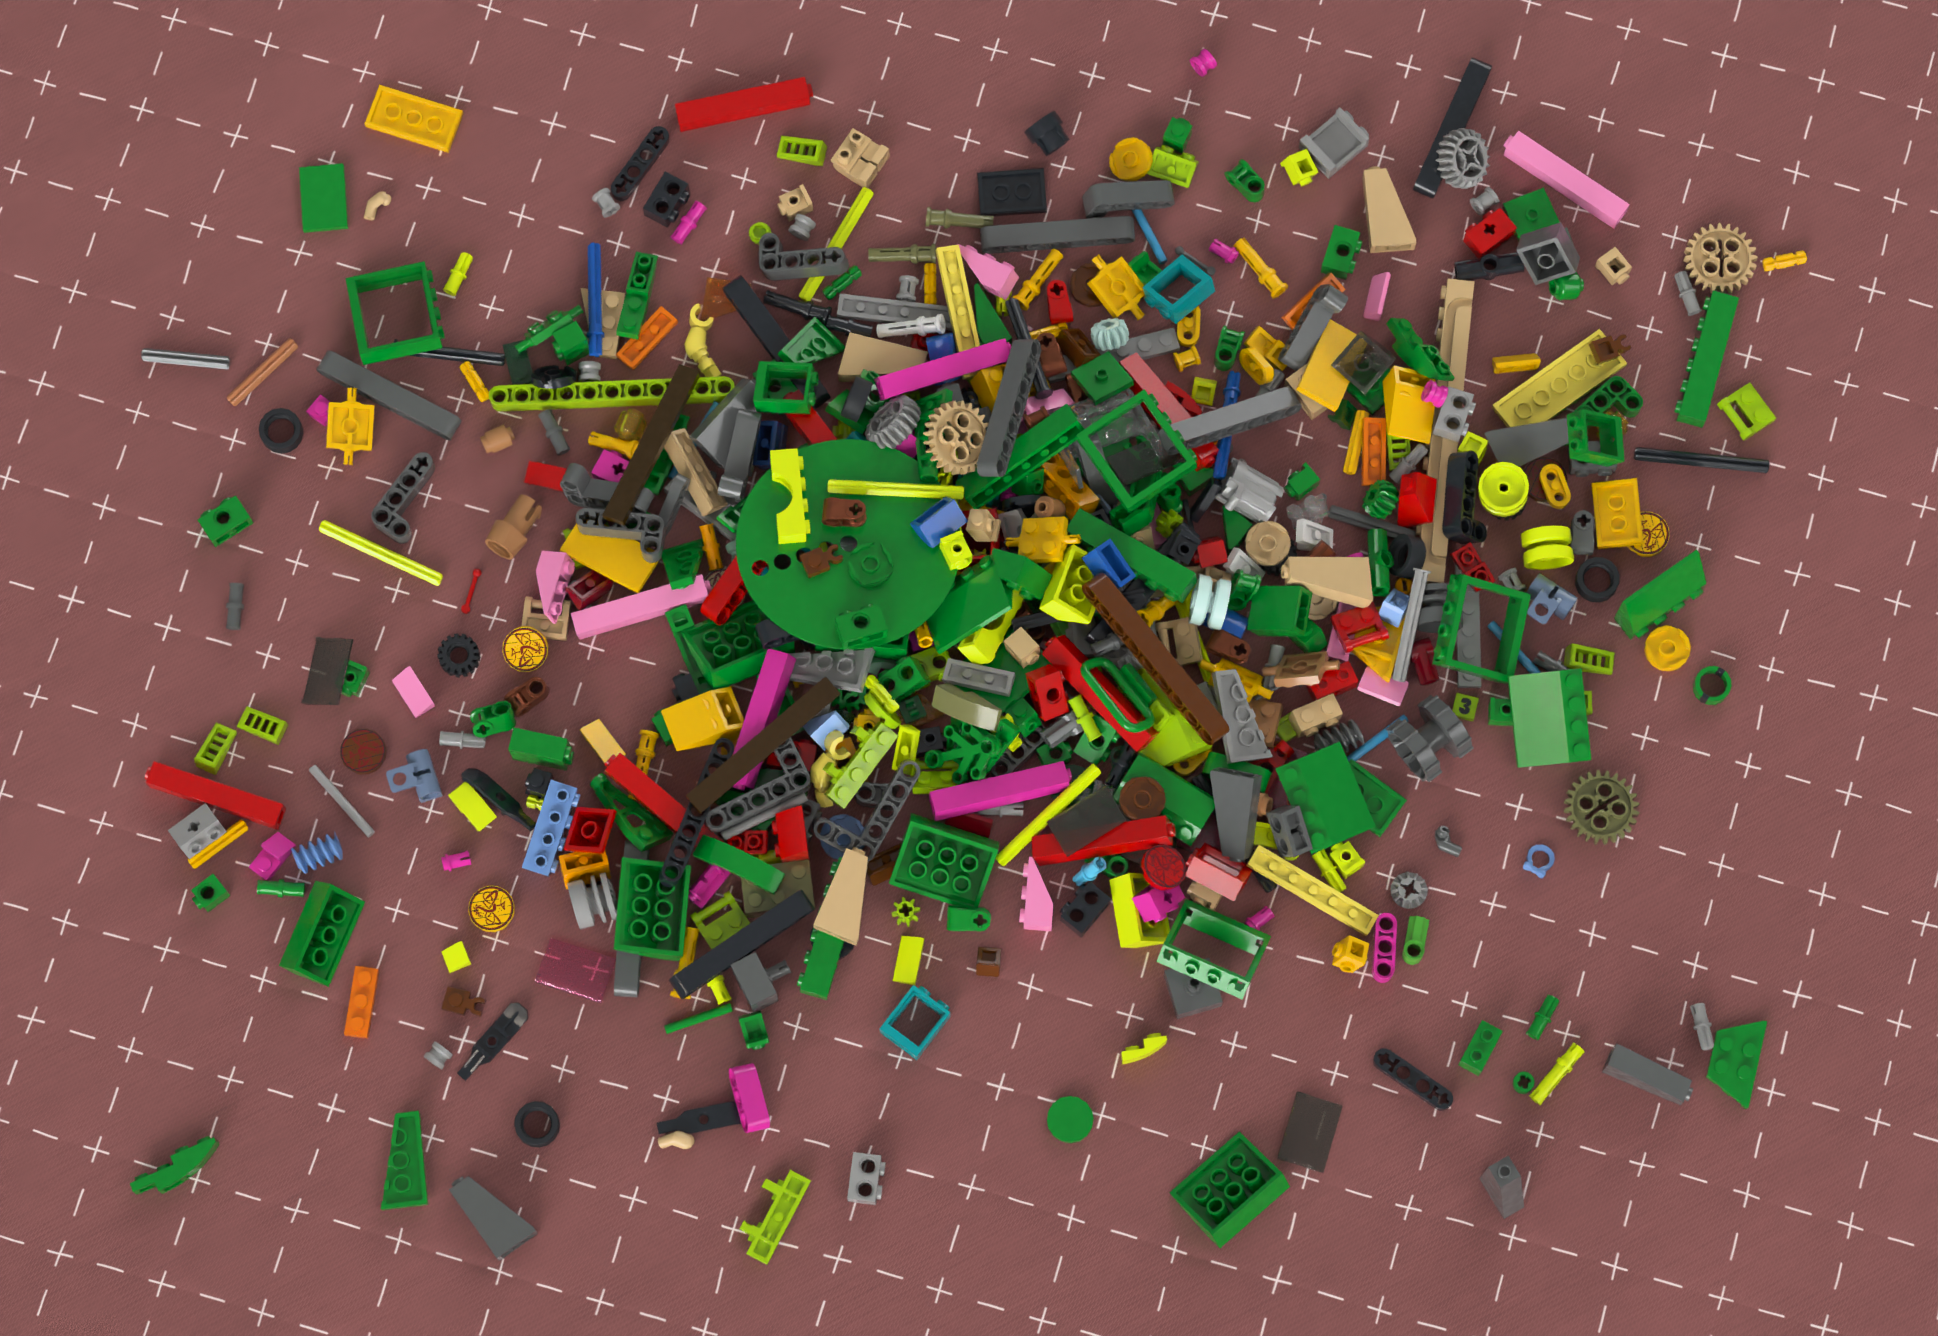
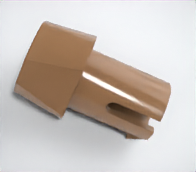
(509, 534)

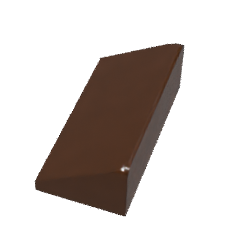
(1077, 346)
(882, 864)

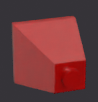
(1416, 499)
(590, 830)

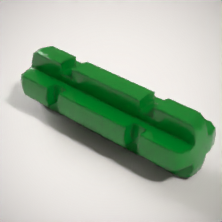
(842, 282)

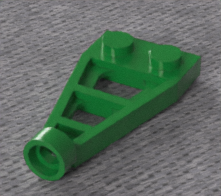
(928, 468)
(642, 837)

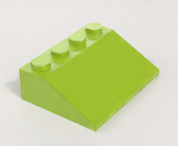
(1176, 739)

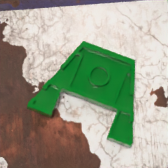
(1005, 732)

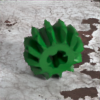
(1380, 499)

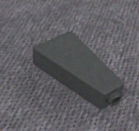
(716, 431)
(1527, 441)
(1236, 810)
(1647, 1075)
(1504, 1186)
(494, 1221)

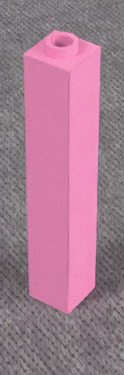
(1565, 179)
(638, 608)

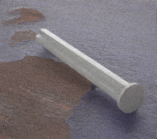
(1410, 625)

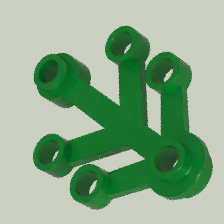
(967, 751)

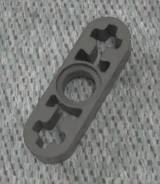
(673, 502)

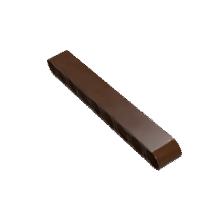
(1155, 658)

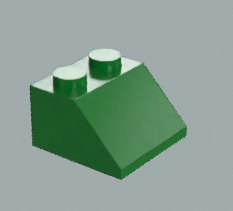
(1021, 574)

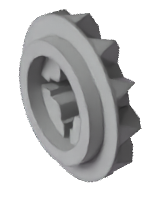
(1413, 900)

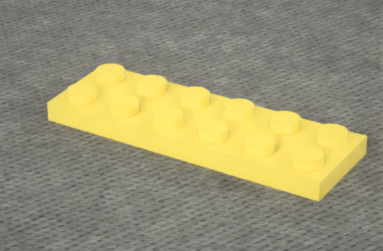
(1557, 385)

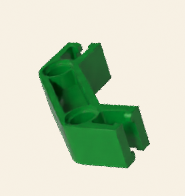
(1142, 515)

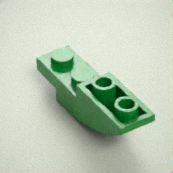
(637, 295)
(1420, 357)
(185, 1164)

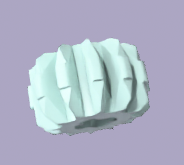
(1109, 334)

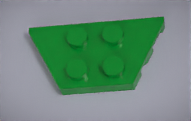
(1736, 1060)

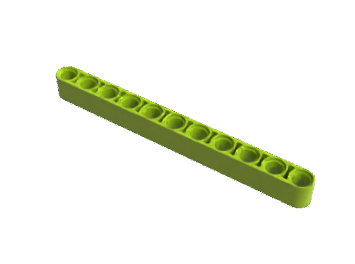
(601, 399)

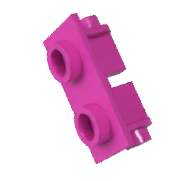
(707, 885)

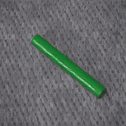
(698, 1018)

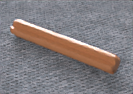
(262, 372)

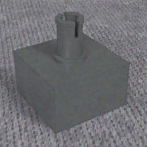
(1548, 253)
(757, 981)
(1190, 995)

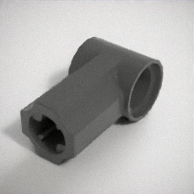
(1061, 729)

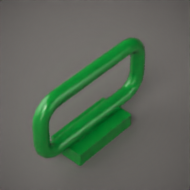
(1131, 684)

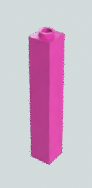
(942, 369)
(764, 704)
(999, 790)

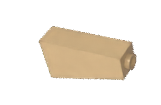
(1385, 216)
(876, 356)
(1332, 578)
(844, 900)

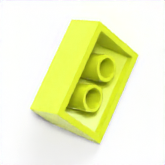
(1064, 592)
(1130, 925)

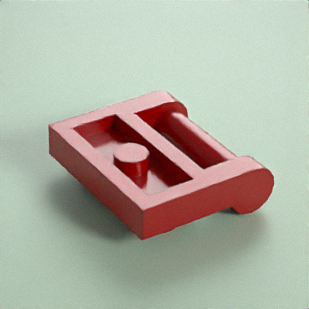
(1356, 621)

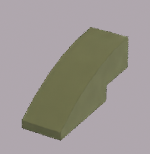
(966, 707)

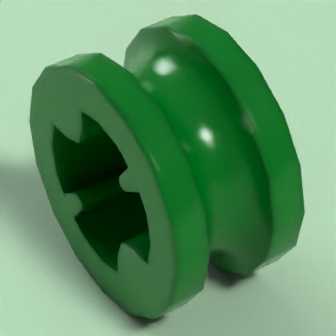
(1529, 1086)

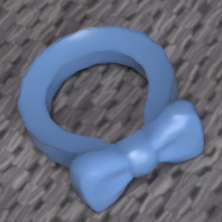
(1540, 872)

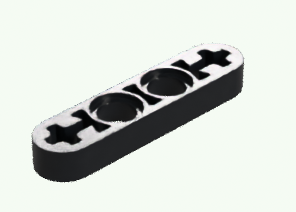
(643, 165)
(1415, 1076)

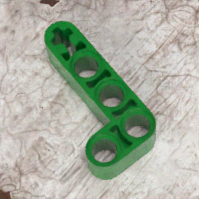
(1614, 399)

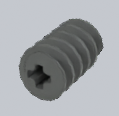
(1345, 735)

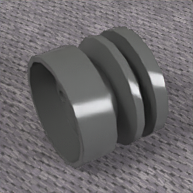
(1432, 606)

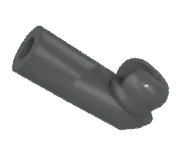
(1444, 843)

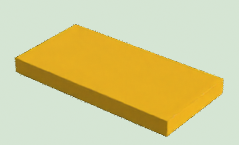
(413, 118)
(1320, 379)
(612, 557)

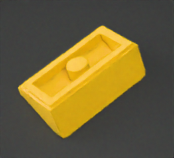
(1515, 363)
(601, 740)

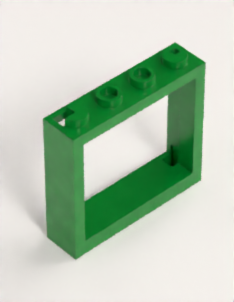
(385, 279)
(1113, 482)
(1510, 637)
(1222, 929)

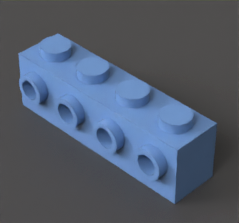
(550, 828)

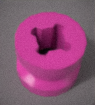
(1203, 62)
(1434, 393)

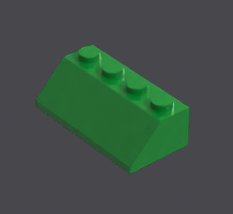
(1184, 803)
(322, 933)

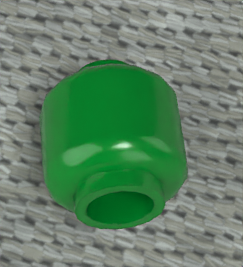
(1566, 287)

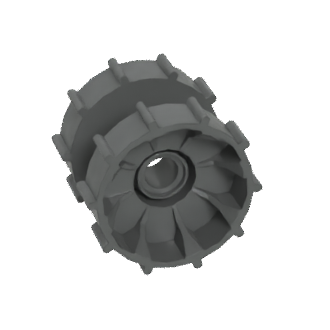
(1419, 745)

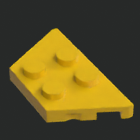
(1381, 654)

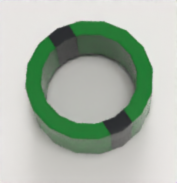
(1700, 695)

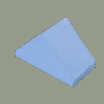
(1394, 608)
(821, 726)

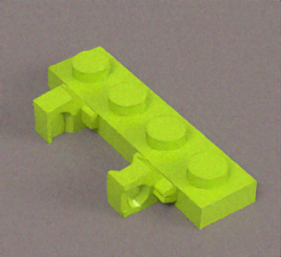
(849, 779)
(769, 1233)

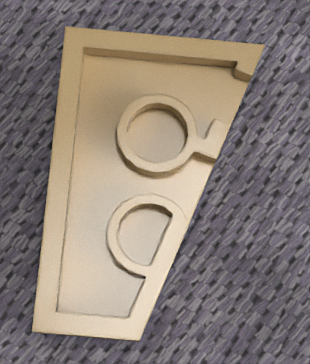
(611, 310)

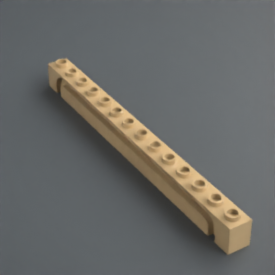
(1453, 350)

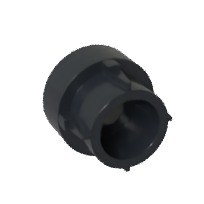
(1048, 133)

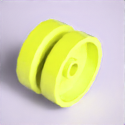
(1503, 475)
(1547, 547)

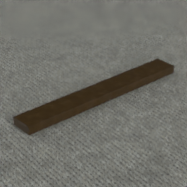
(651, 444)
(762, 745)

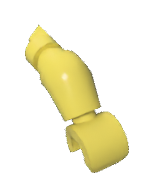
(696, 343)
(818, 775)

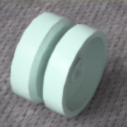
(1206, 601)

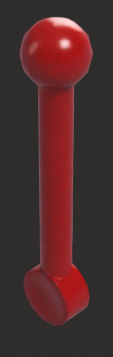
(466, 608)

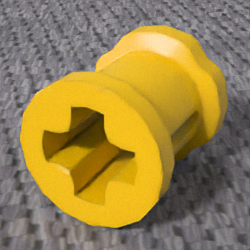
(1186, 358)

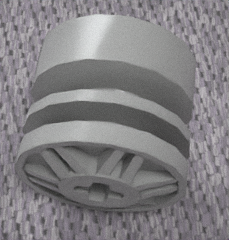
(592, 900)

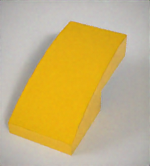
(1266, 346)

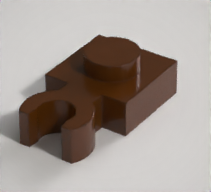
(1607, 349)
(817, 561)
(459, 1001)

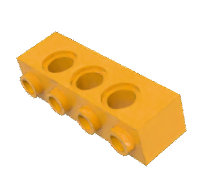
(1061, 485)

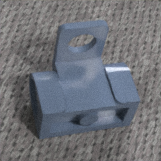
(1552, 597)
(418, 773)

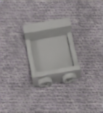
(1335, 142)

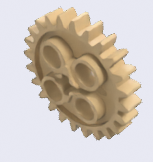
(1740, 259)
(956, 437)

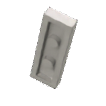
(978, 677)

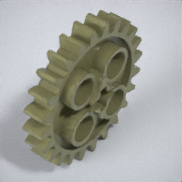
(1613, 823)

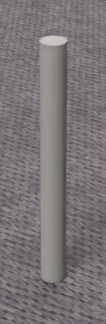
(342, 801)
(764, 816)

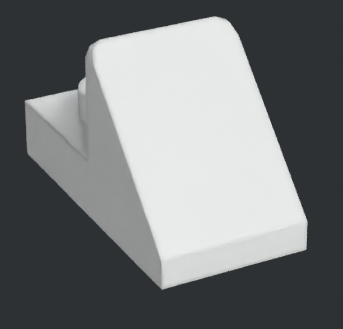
(1310, 534)
(1239, 560)

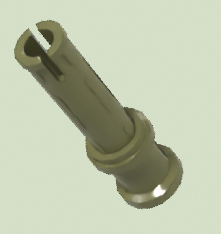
(948, 218)
(914, 254)

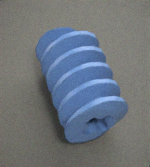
(318, 853)

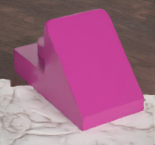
(272, 856)

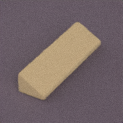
(691, 465)

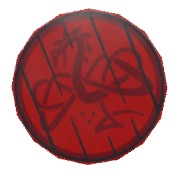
(1163, 867)

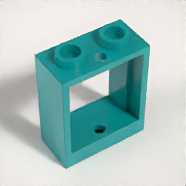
(1201, 291)
(899, 1039)

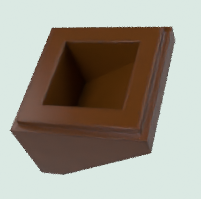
(988, 961)

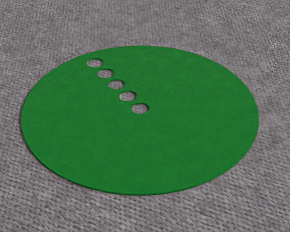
(809, 605)

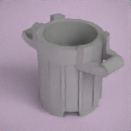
(1249, 491)

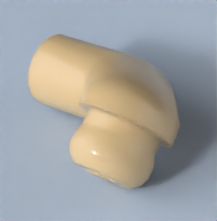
(374, 202)
(676, 1139)

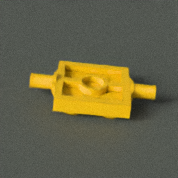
(1117, 287)
(350, 426)
(1043, 539)
(1250, 680)

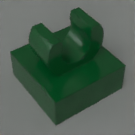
(1344, 415)
(912, 710)

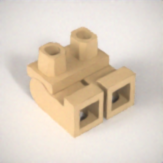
(860, 158)

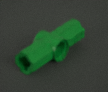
(1380, 561)

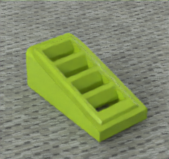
(810, 158)
(1390, 447)
(1572, 649)
(278, 733)
(208, 765)

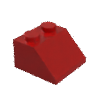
(791, 835)

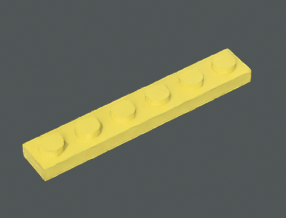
(958, 299)
(1312, 890)

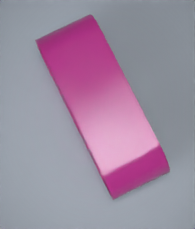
(1379, 957)
(749, 1098)

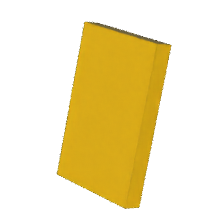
(1617, 513)

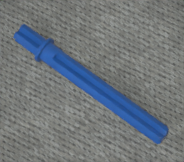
(594, 300)
(1231, 394)

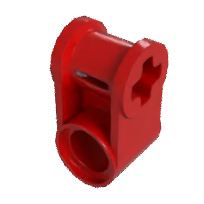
(1059, 305)

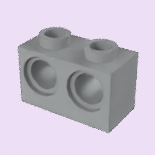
(1450, 413)
(859, 1178)

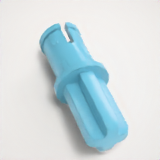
(1089, 871)

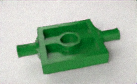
(539, 332)

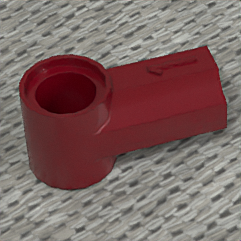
(1422, 657)

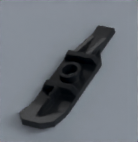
(493, 792)
(503, 1030)
(718, 1116)

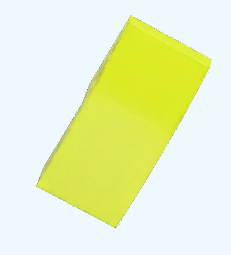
(472, 806)
(1150, 1045)

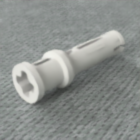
(920, 325)

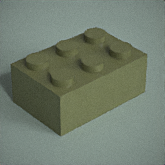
(796, 878)

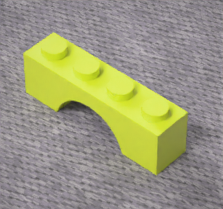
(786, 470)
(983, 644)

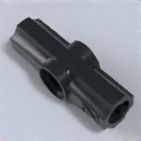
(1475, 269)

